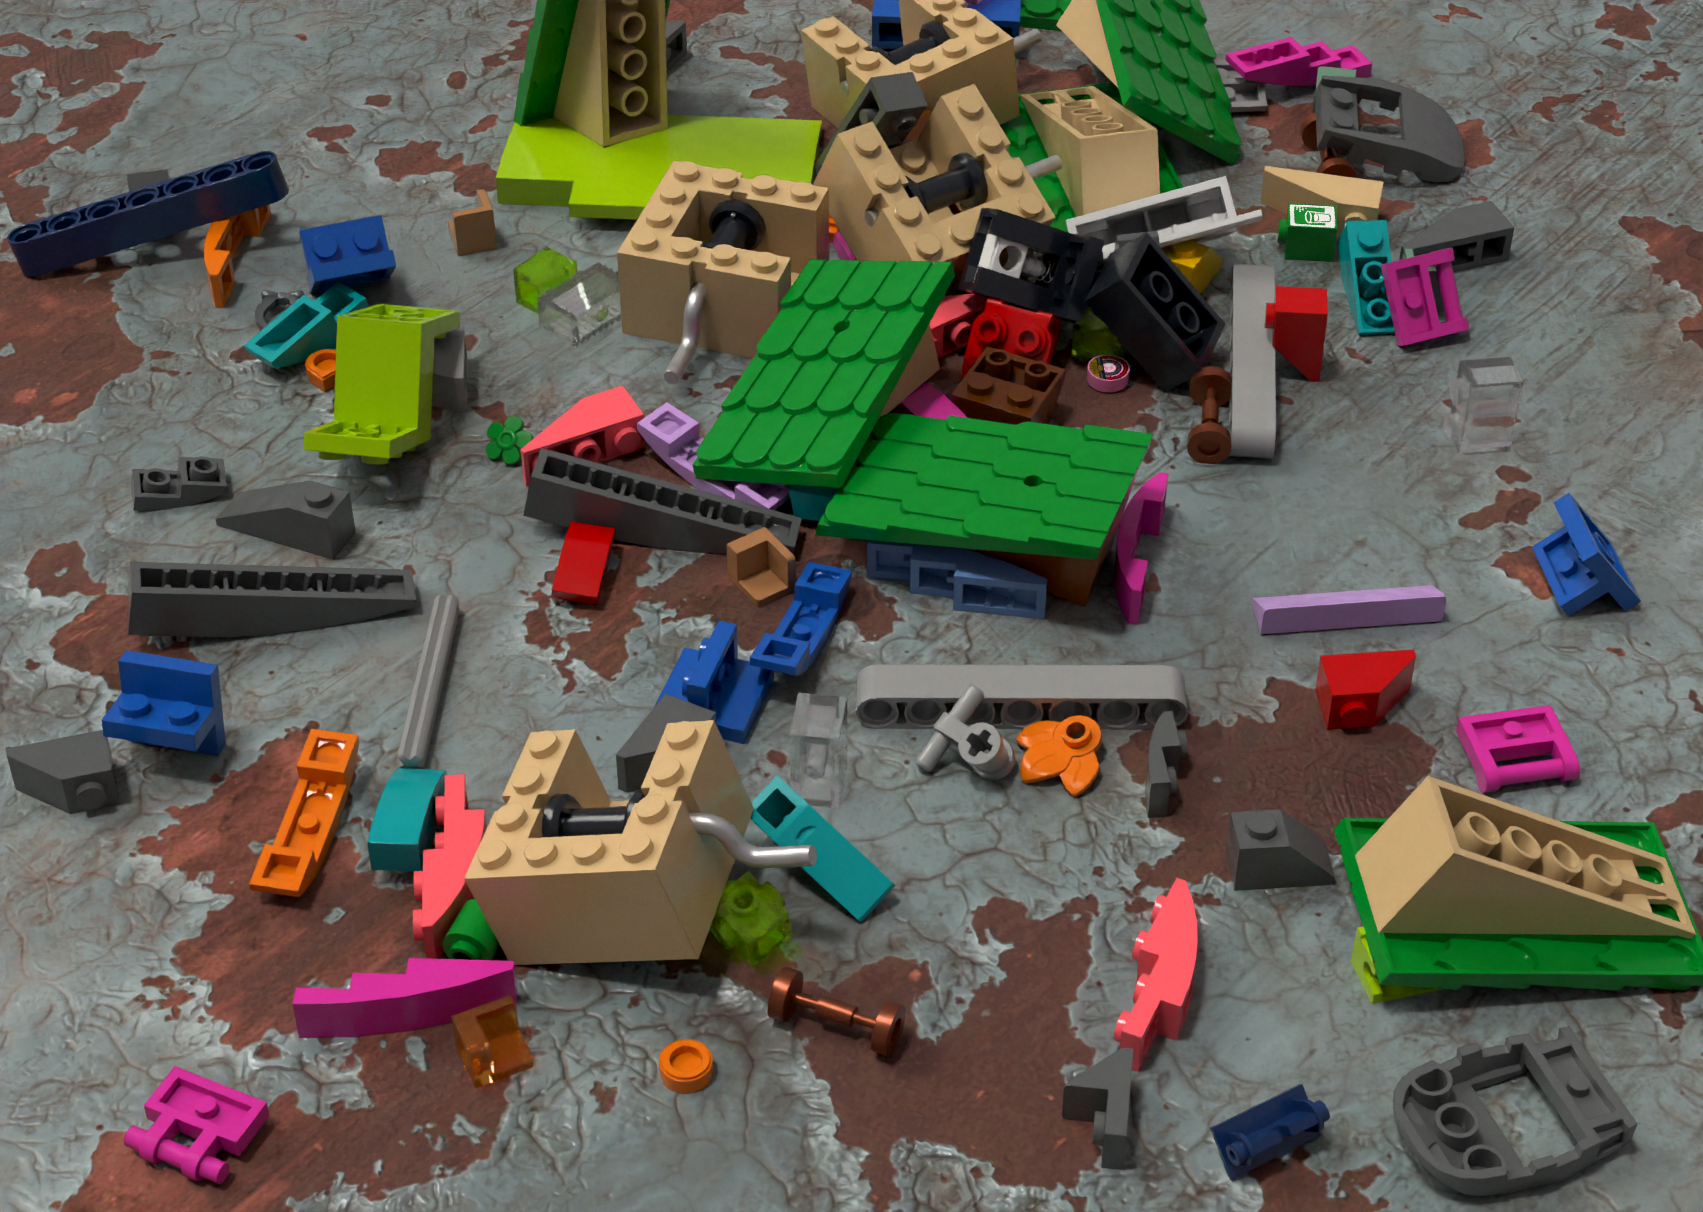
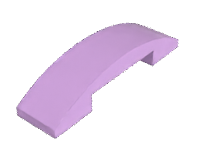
(676, 440)

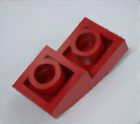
(583, 563)

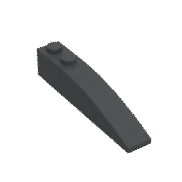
(645, 508)
(258, 598)

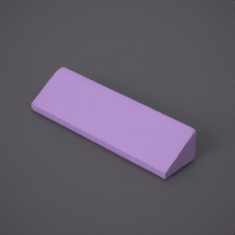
(1349, 609)

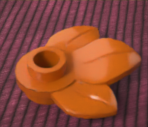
(1056, 754)

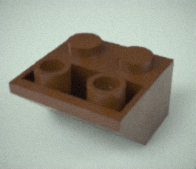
(1009, 389)

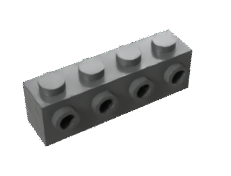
(890, 103)

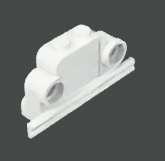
(1188, 213)

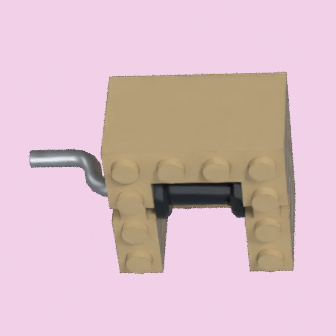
(941, 45)
(898, 198)
(717, 258)
(616, 880)

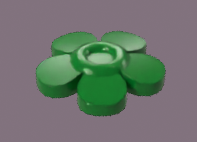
(507, 440)

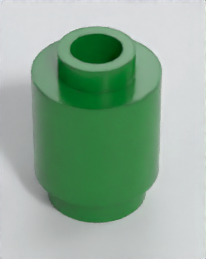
(470, 935)

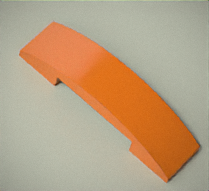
(221, 245)
(311, 816)

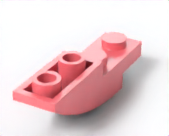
(442, 881)
(1164, 974)

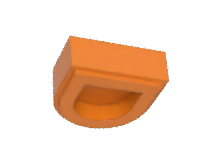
(321, 369)

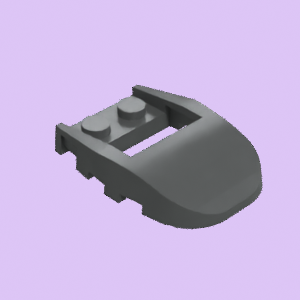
(1428, 140)
(1463, 1144)

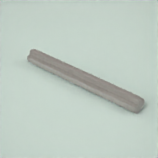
(428, 683)

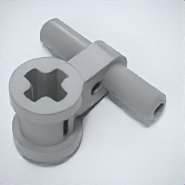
(971, 740)

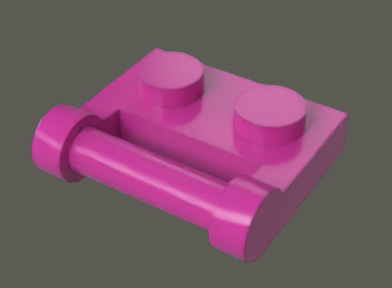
(1413, 299)
(1516, 736)

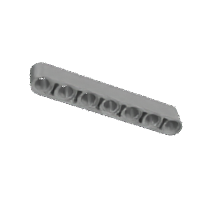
(1252, 363)
(1020, 694)

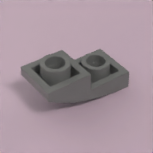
(192, 483)
(1165, 752)

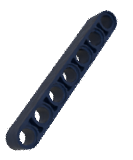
(148, 213)

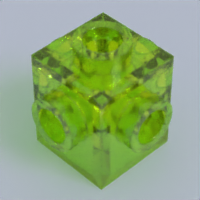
(751, 918)

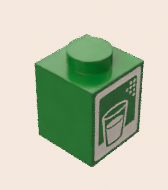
(1308, 232)

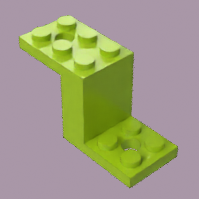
(382, 382)

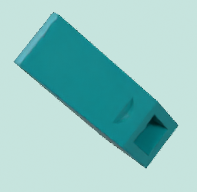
(1361, 252)
(839, 865)

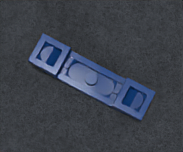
(807, 622)

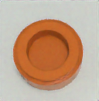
(686, 1066)

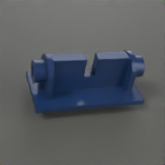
(1268, 1130)

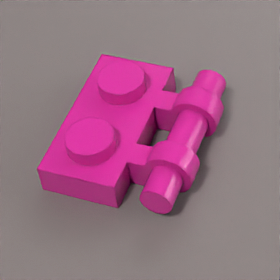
(202, 1110)

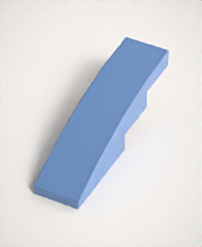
(970, 578)

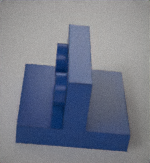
(347, 253)
(1582, 562)
(721, 682)
(167, 704)

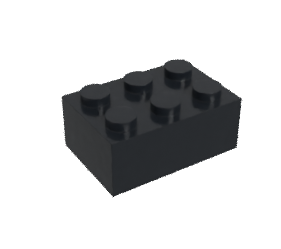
(1155, 312)

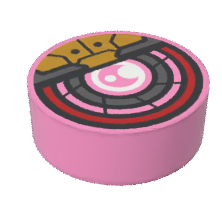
(1108, 373)

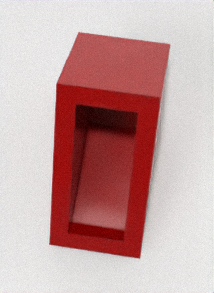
(1299, 327)
(1362, 687)

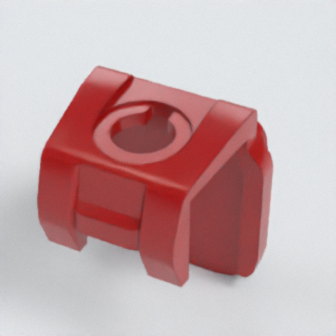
(1012, 330)

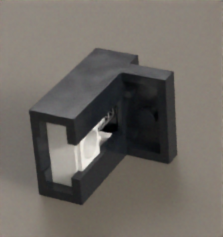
(1061, 276)

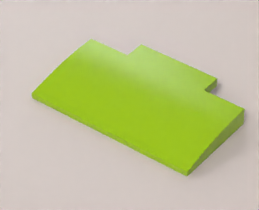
(561, 167)

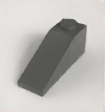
(1475, 232)
(294, 515)

